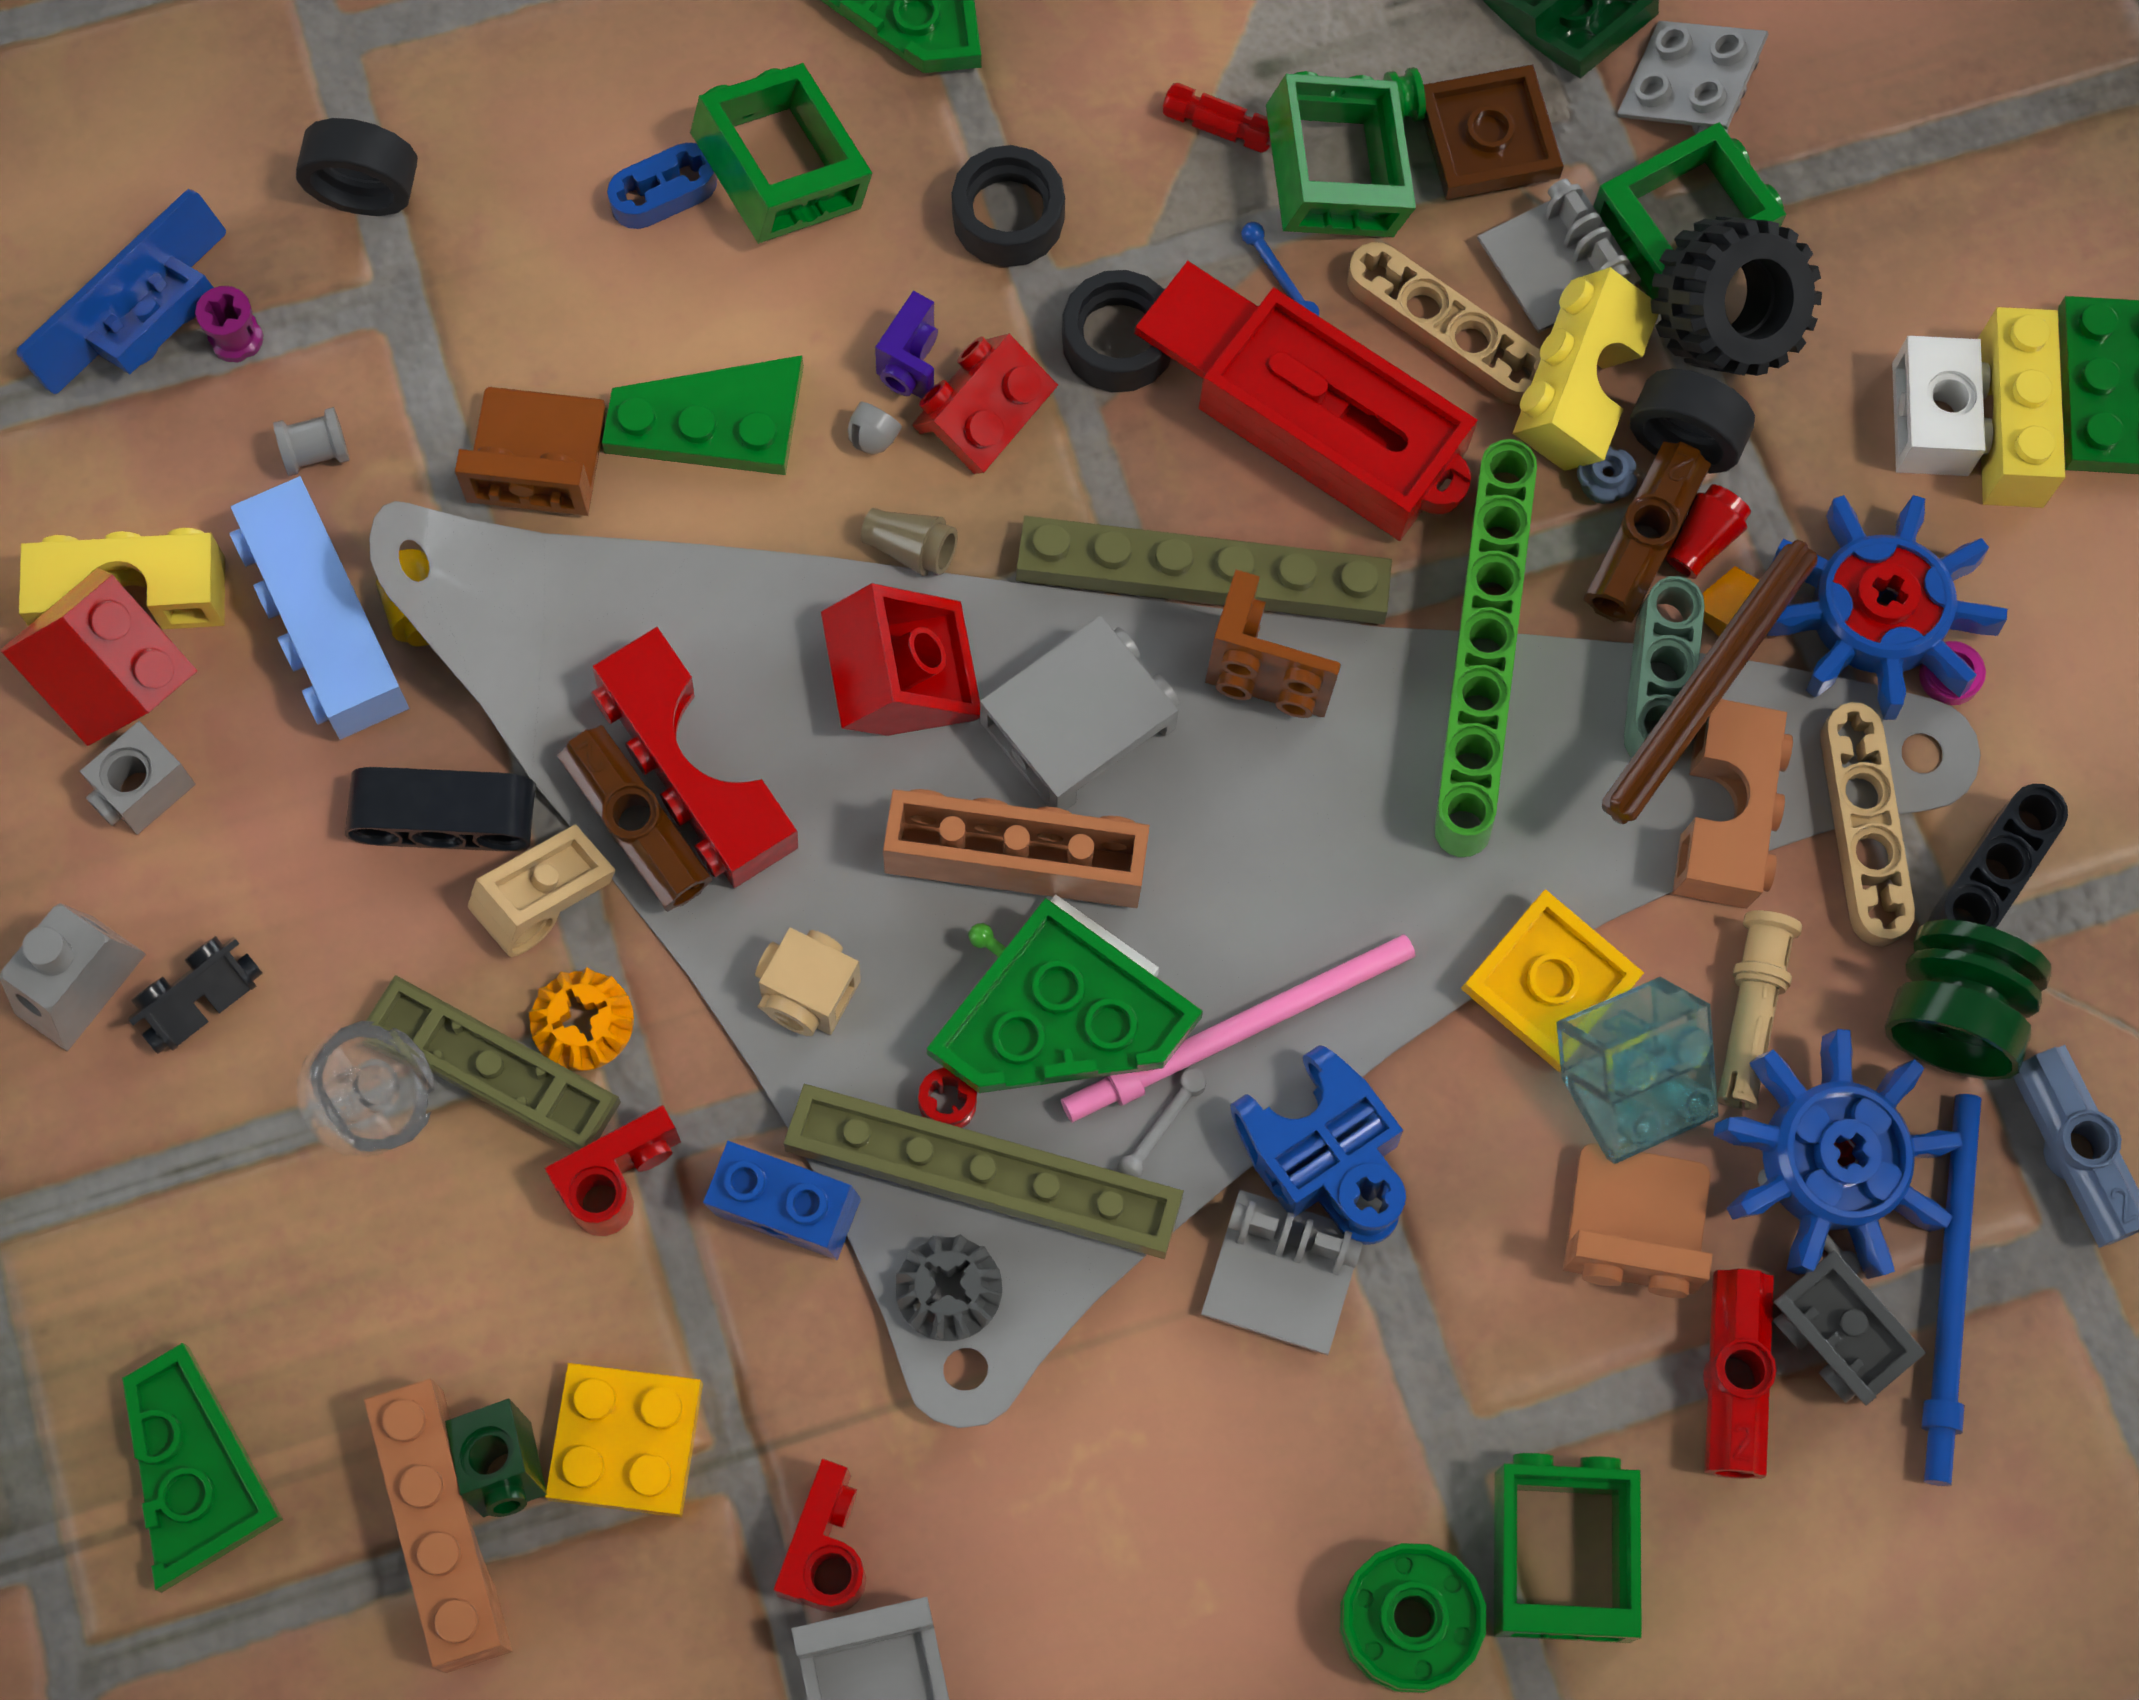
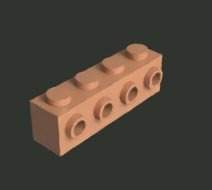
(1015, 847)

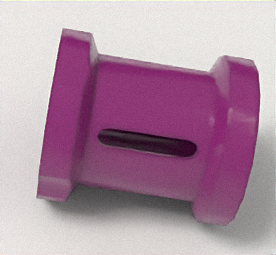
(229, 323)

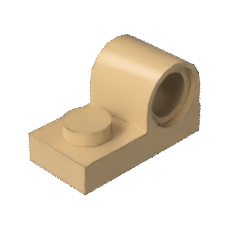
(526, 894)

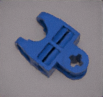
(1330, 1152)

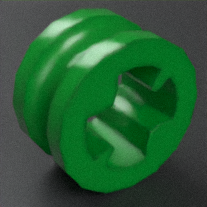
(1410, 93)

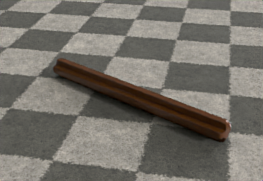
(1709, 683)

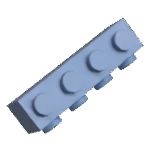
(319, 609)

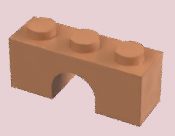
(1743, 752)

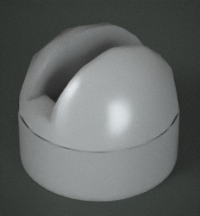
(872, 429)

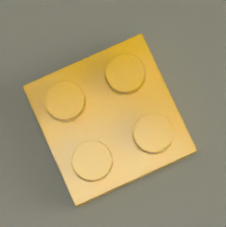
(1546, 972)
(624, 1440)

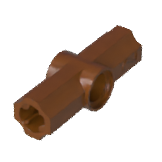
(1635, 559)
(658, 846)

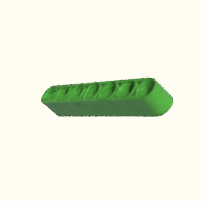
(1481, 672)

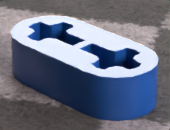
(662, 185)

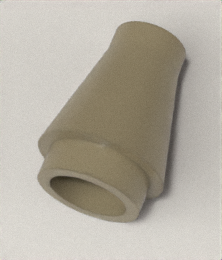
(912, 539)

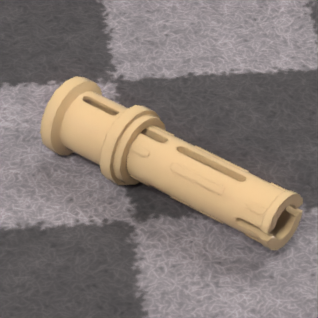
(1761, 980)

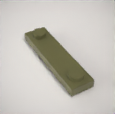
(497, 1067)

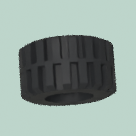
(1776, 302)

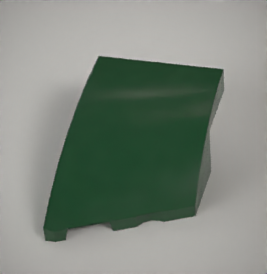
(1575, 31)

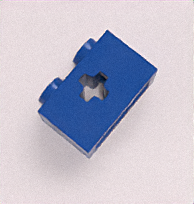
(782, 1200)

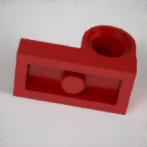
(637, 1144)
(826, 1505)

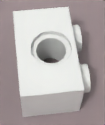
(1925, 435)

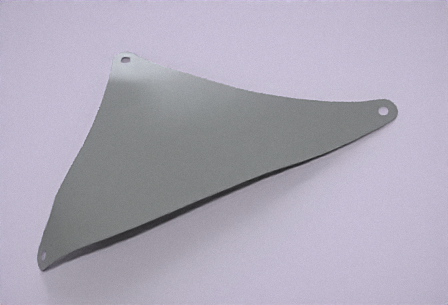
(1262, 868)

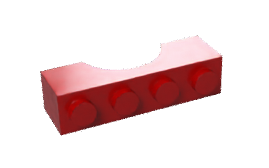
(737, 821)

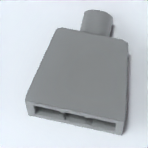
(67, 973)

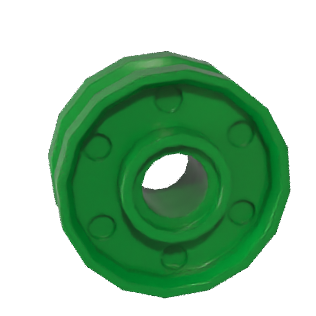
(1454, 1609)

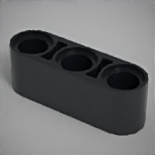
(440, 809)
(2015, 847)

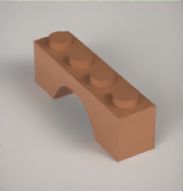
(435, 1528)

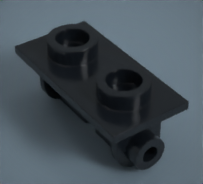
(172, 1007)

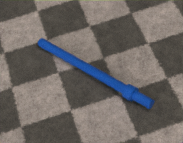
(1943, 1413)

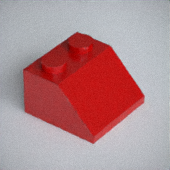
(98, 658)
(900, 661)

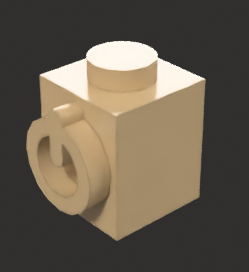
(806, 982)

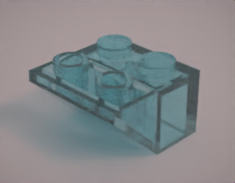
(1640, 1066)

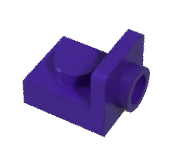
(906, 346)

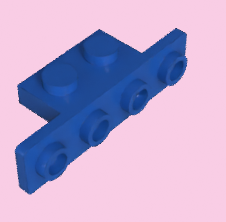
(130, 301)

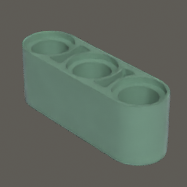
(1663, 642)

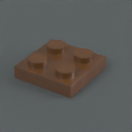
(1490, 132)

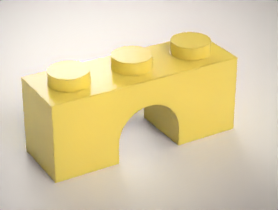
(1564, 408)
(2027, 417)
(178, 569)

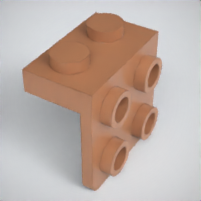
(1639, 1222)

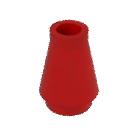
(1709, 528)

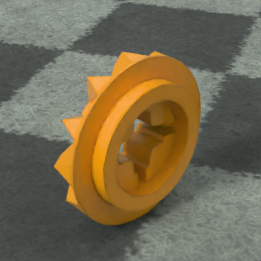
(609, 1030)

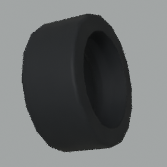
(1005, 165)
(356, 167)
(1099, 370)
(1696, 411)

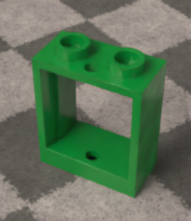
(797, 201)
(1338, 206)
(1636, 231)
(1571, 1623)

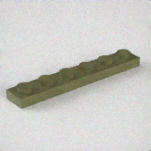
(1202, 569)
(984, 1171)

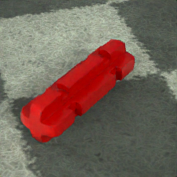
(1217, 117)

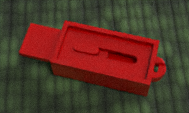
(1315, 399)

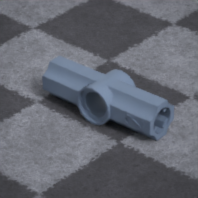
(2063, 1107)

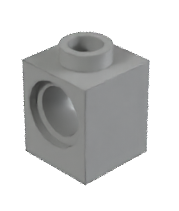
(130, 754)

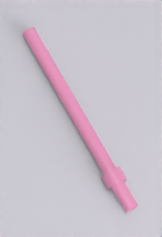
(1204, 1044)

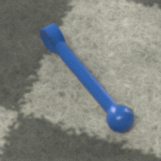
(1254, 235)

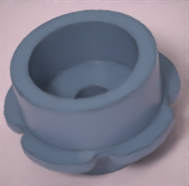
(1613, 488)

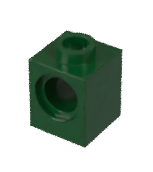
(480, 1439)

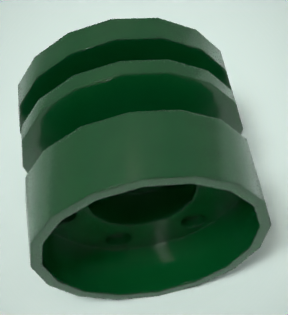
(1968, 999)

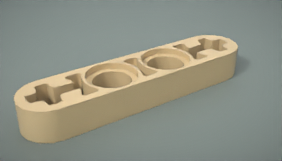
(1440, 331)
(1875, 823)

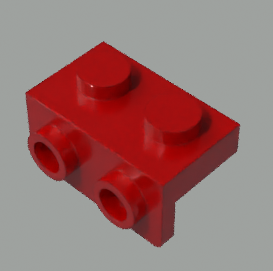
(985, 400)

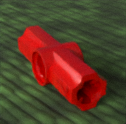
(1736, 1415)

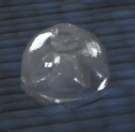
(365, 1090)

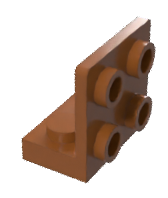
(533, 451)
(1253, 667)

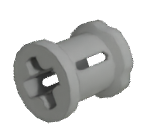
(311, 441)

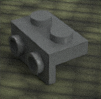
(1848, 1329)

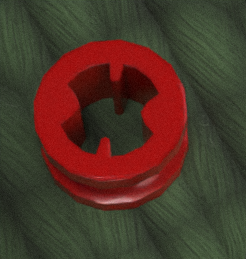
(928, 1104)

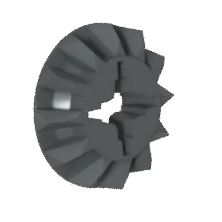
(949, 1317)

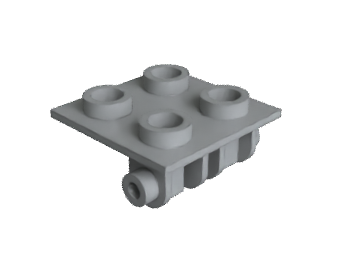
(1693, 74)
(1550, 248)
(1282, 1273)

